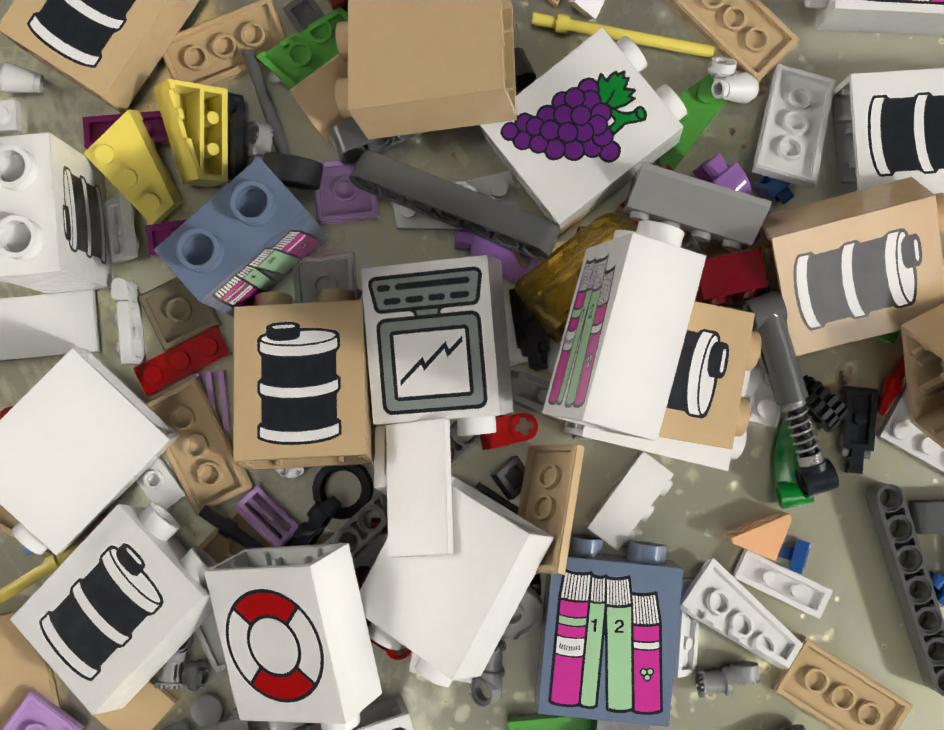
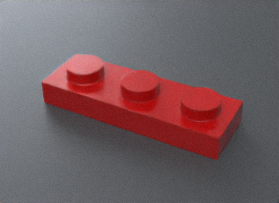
(182, 361)

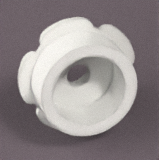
(722, 67)

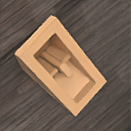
(763, 536)

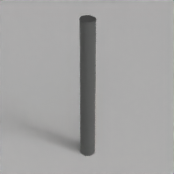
(265, 101)

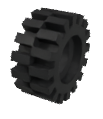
(823, 405)

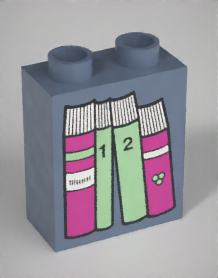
(242, 240)
(610, 634)

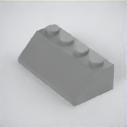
(696, 207)

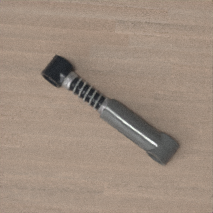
(814, 473)

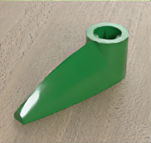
(785, 463)

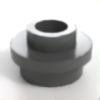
(195, 674)

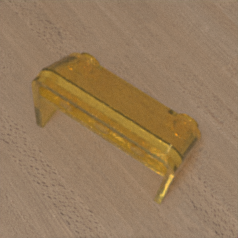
(552, 283)

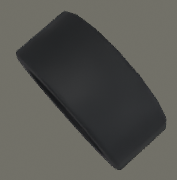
(295, 170)
(360, 472)

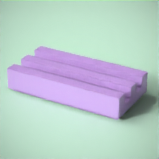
(223, 391)
(258, 525)

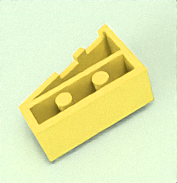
(196, 130)
(134, 167)

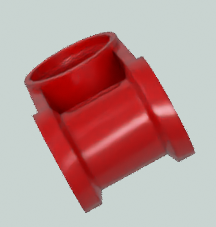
(506, 431)

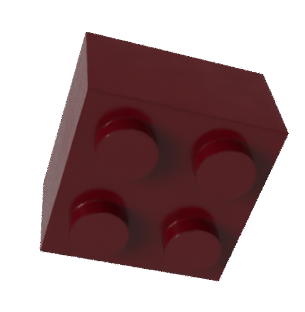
(732, 276)

